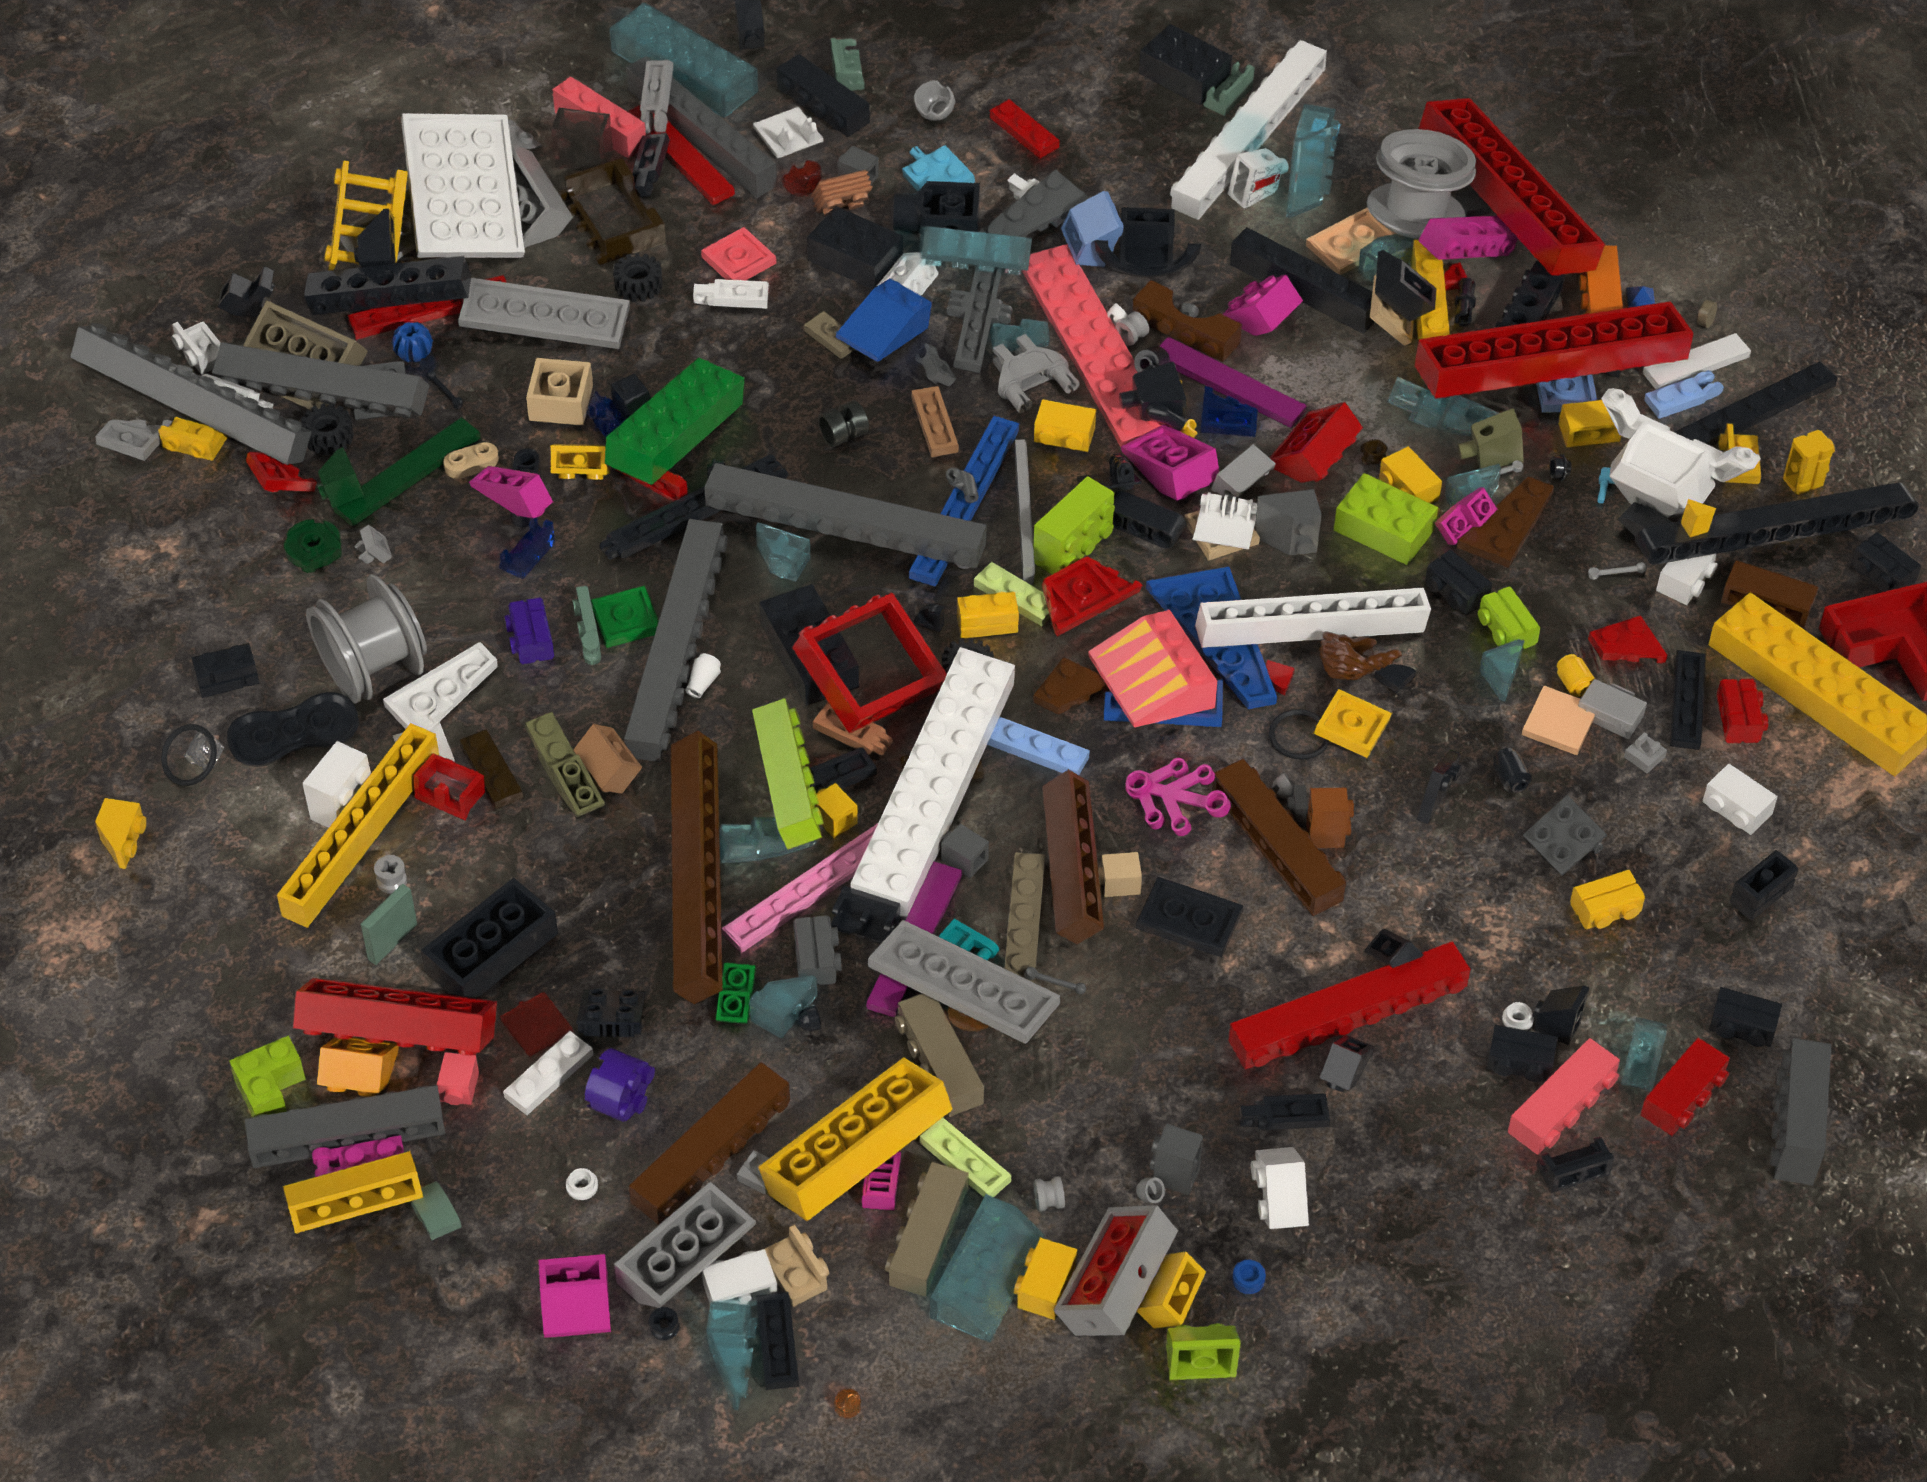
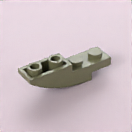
(563, 766)

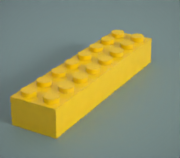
(1821, 683)

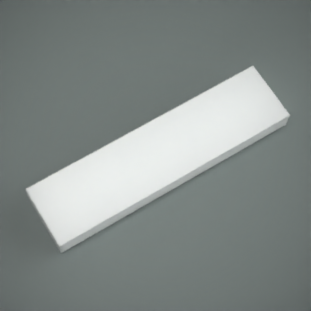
(1700, 359)

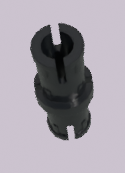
(1465, 301)

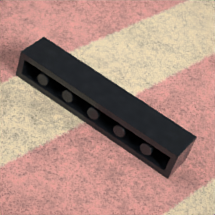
(1313, 282)

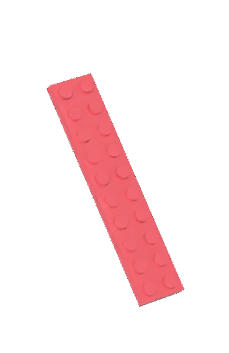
(1088, 338)

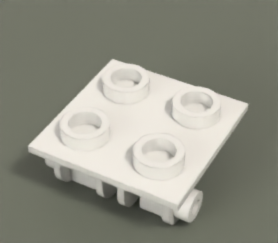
(1225, 521)

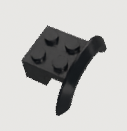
(1147, 244)

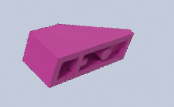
(514, 490)

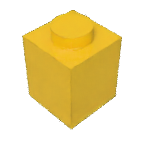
(837, 810)

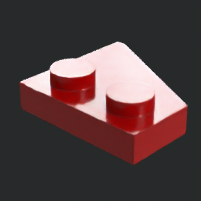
(276, 475)
(1627, 641)

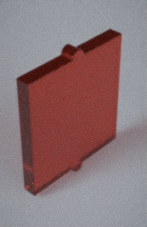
(536, 1024)

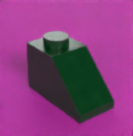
(339, 480)

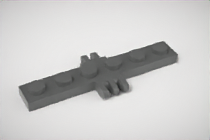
(979, 311)

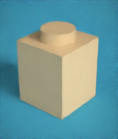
(1120, 874)

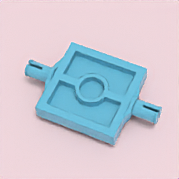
(937, 166)

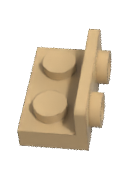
(797, 1267)

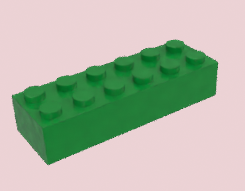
(674, 421)

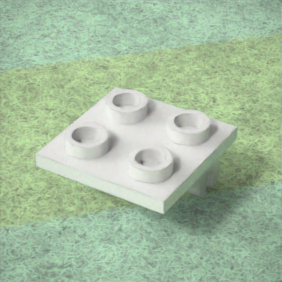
(788, 132)

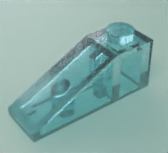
(1394, 244)

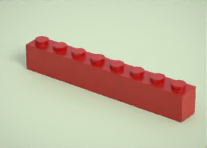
(1348, 1006)

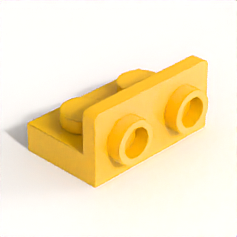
(192, 438)
(1730, 440)

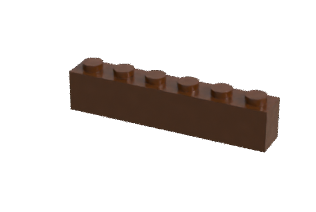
(1280, 838)
(1072, 857)
(710, 1143)

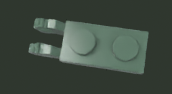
(587, 626)

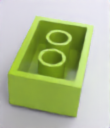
(1385, 518)
(1074, 526)

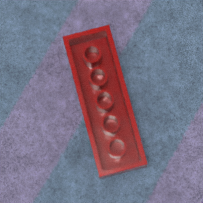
(394, 1015)

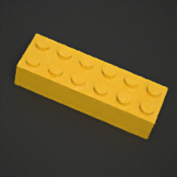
(855, 1138)

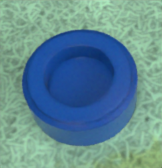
(1248, 1276)

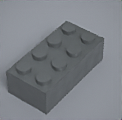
(1801, 1111)

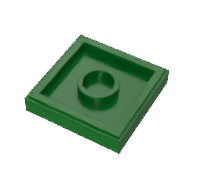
(625, 616)

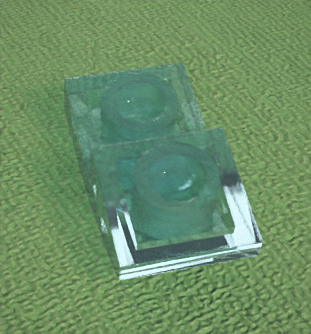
(1036, 330)

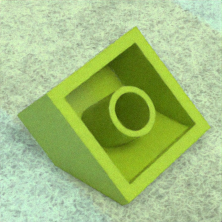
(1202, 1352)

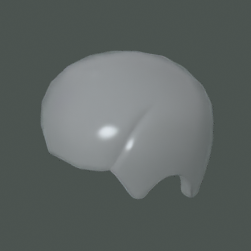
(934, 100)

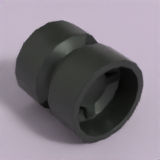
(845, 423)

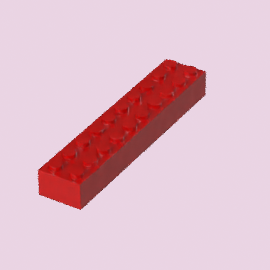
(1518, 190)
(1553, 349)

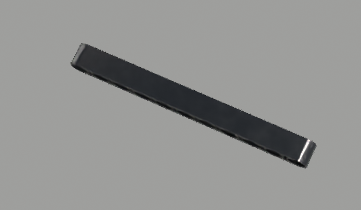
(1779, 523)

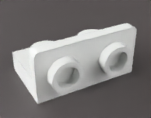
(912, 273)

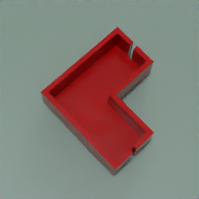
(1882, 629)

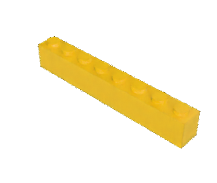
(356, 827)

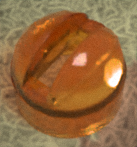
(851, 1407)

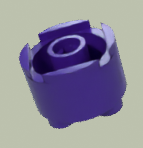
(619, 1085)

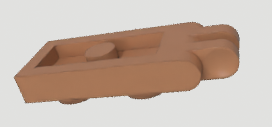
(869, 737)

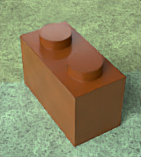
(1329, 817)

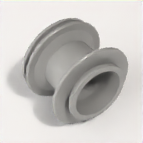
(1423, 174)
(367, 638)

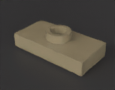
(824, 330)

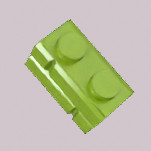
(1508, 618)

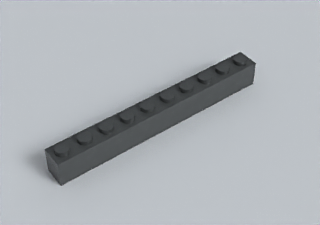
(191, 393)
(845, 515)
(675, 640)

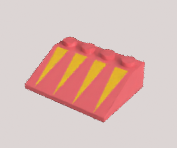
(1155, 670)

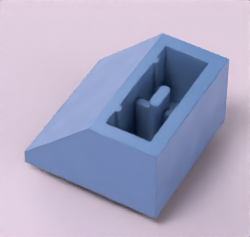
(1089, 222)

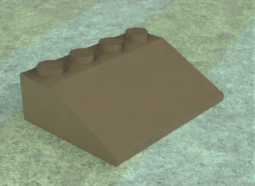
(296, 335)

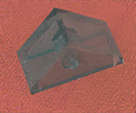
(1500, 666)

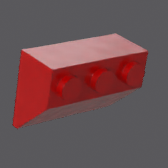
(1317, 443)

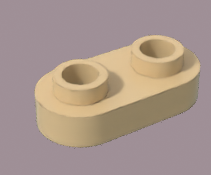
(471, 460)

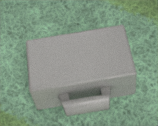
(1613, 707)

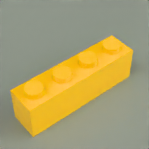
(353, 1192)

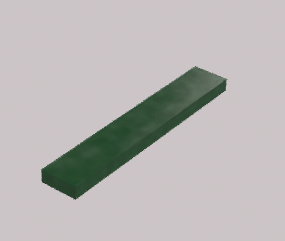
(408, 471)

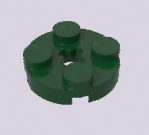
(314, 557)

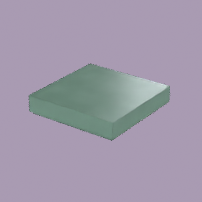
(389, 924)

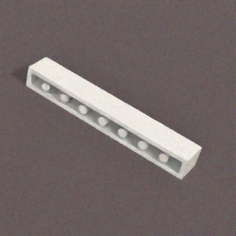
(1310, 616)

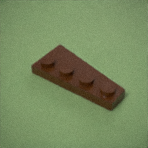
(1510, 524)

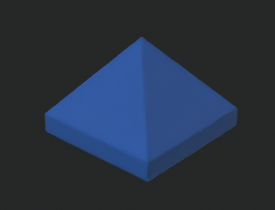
(1639, 296)

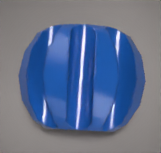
(412, 342)

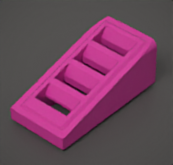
(882, 1199)

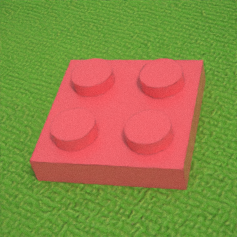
(738, 256)

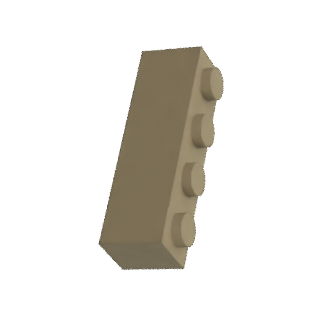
(940, 1051)
(928, 1228)

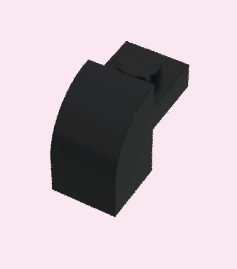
(246, 297)

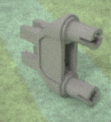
(1028, 369)

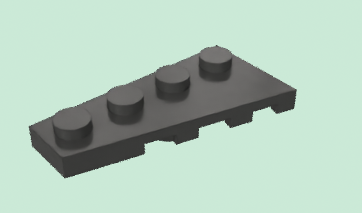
(1038, 207)

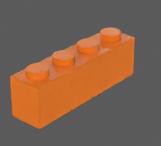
(1602, 286)

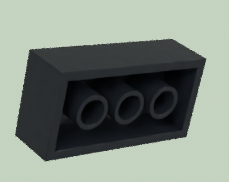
(784, 618)
(489, 941)

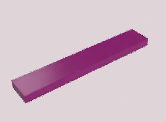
(1233, 383)
(926, 914)

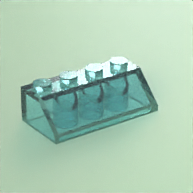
(1311, 159)
(974, 248)
(984, 1269)

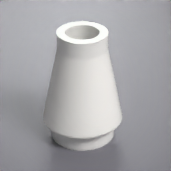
(703, 673)

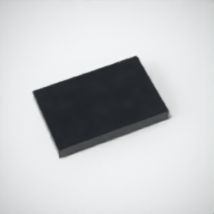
(1189, 916)

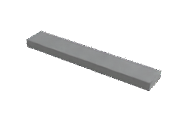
(1024, 511)

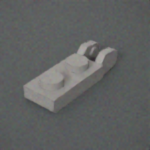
(656, 94)

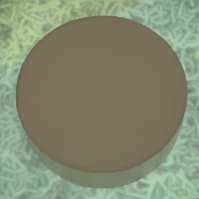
(1706, 313)

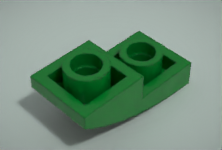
(736, 993)

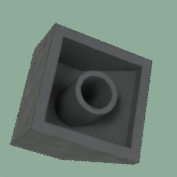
(1289, 521)

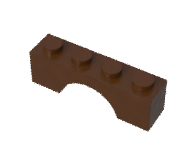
(1212, 335)

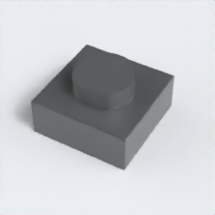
(1298, 805)

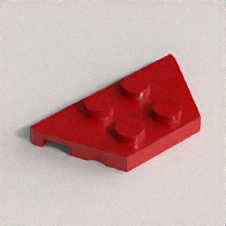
(1084, 592)

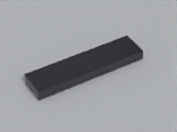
(1688, 700)

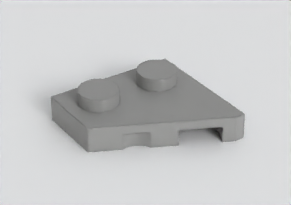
(130, 437)

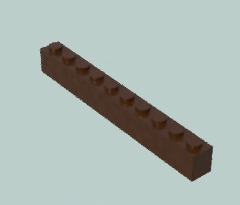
(696, 868)

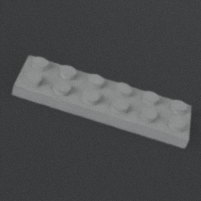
(544, 313)
(964, 981)

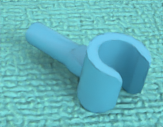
(1604, 480)

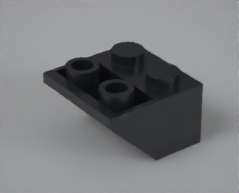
(1403, 287)

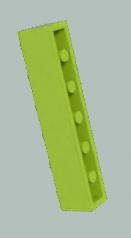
(786, 773)

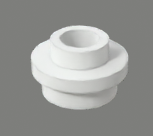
(1520, 1011)
(578, 1177)

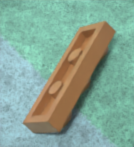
(934, 421)

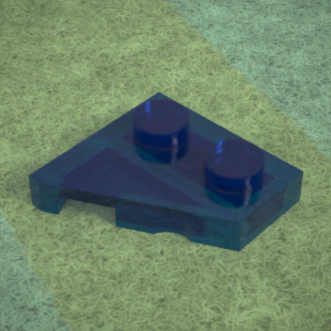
(1227, 416)

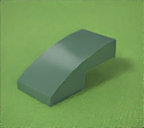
(436, 1211)

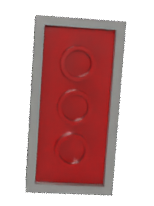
(1116, 1271)

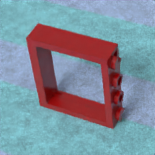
(832, 686)

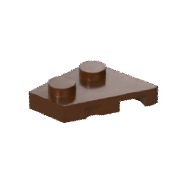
(1068, 686)

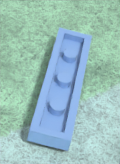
(1038, 747)

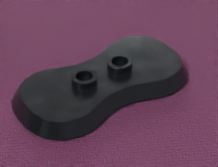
(315, 723)

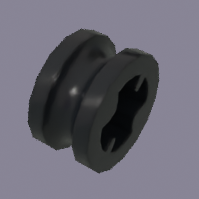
(673, 1323)

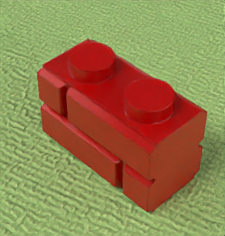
(1741, 711)

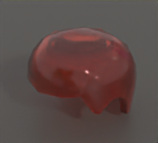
(802, 180)

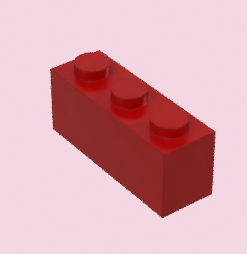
(1686, 1087)

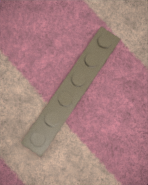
(1024, 912)

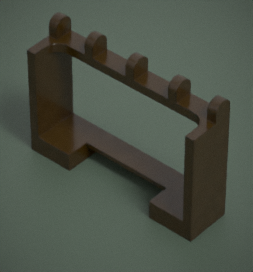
(628, 243)

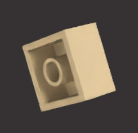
(559, 391)

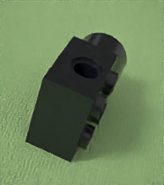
(938, 205)

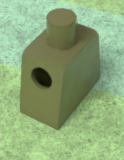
(1495, 441)

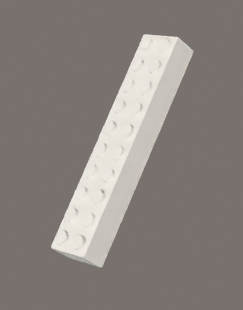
(935, 778)

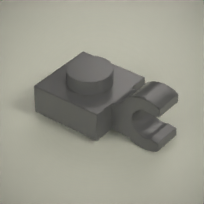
(936, 368)

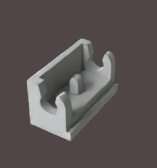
(1242, 473)

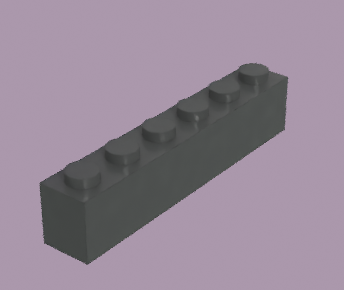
(298, 1132)

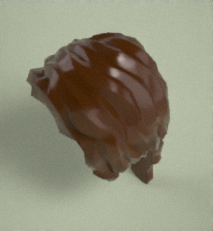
(1352, 658)

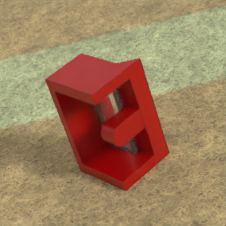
(448, 786)

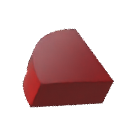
(1453, 276)
(1280, 676)

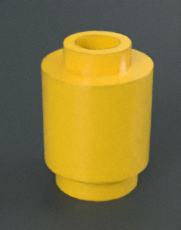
(1574, 674)

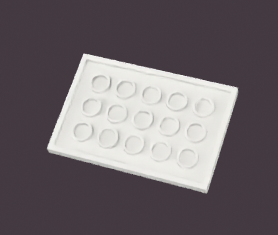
(462, 186)

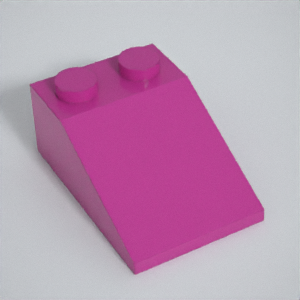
(1173, 461)

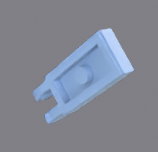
(1683, 394)

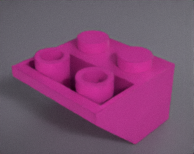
(1264, 304)
(574, 1295)

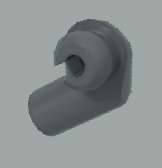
(963, 481)

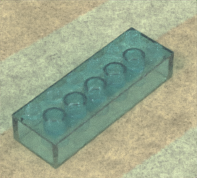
(699, 65)

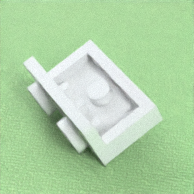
(198, 344)

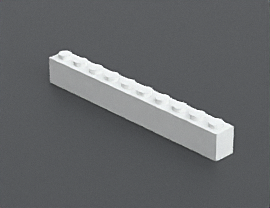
(1248, 128)

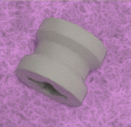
(1132, 328)
(385, 880)
(1049, 1193)

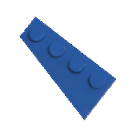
(1205, 718)

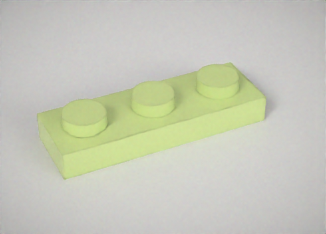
(1029, 599)
(962, 1154)

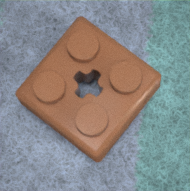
(842, 191)

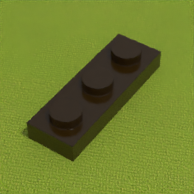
(488, 761)

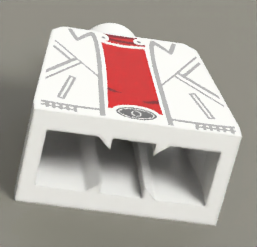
(1255, 176)

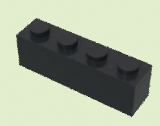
(823, 95)

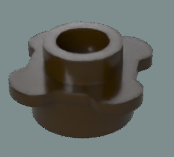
(1373, 452)

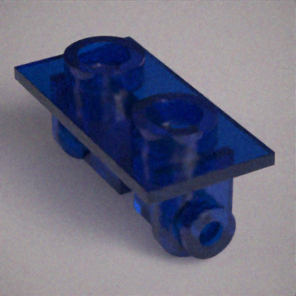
(604, 414)

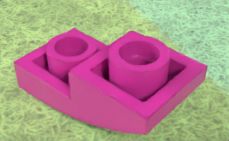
(1467, 513)

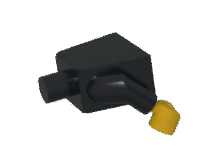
(1160, 397)

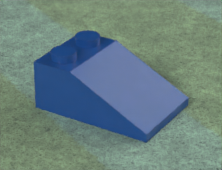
(886, 320)

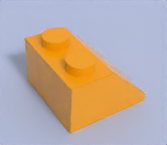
(356, 1065)

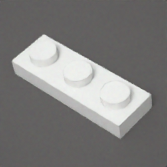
(548, 1073)

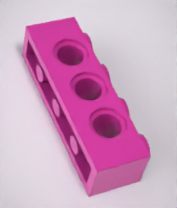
(1468, 237)

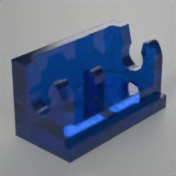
(528, 549)

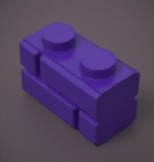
(530, 630)

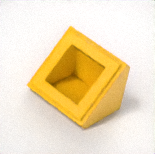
(1697, 518)

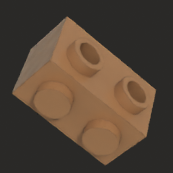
(607, 759)

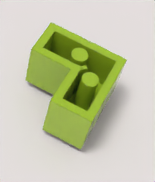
(266, 1072)

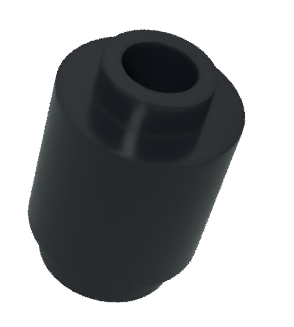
(1154, 355)
(1511, 770)

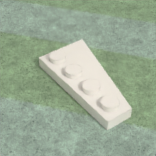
(441, 689)

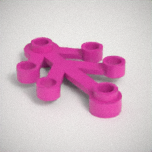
(1174, 793)

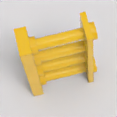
(394, 186)

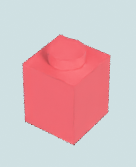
(457, 1078)

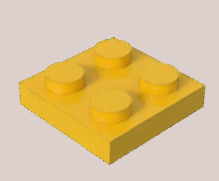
(1352, 723)

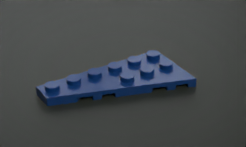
(1237, 665)

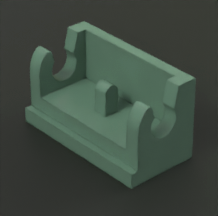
(847, 64)
(1231, 90)

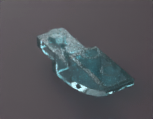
(1443, 414)

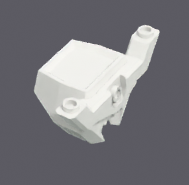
(1664, 467)

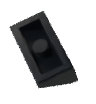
(1392, 949)

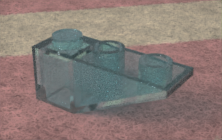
(728, 1341)

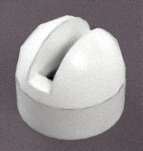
(1116, 313)

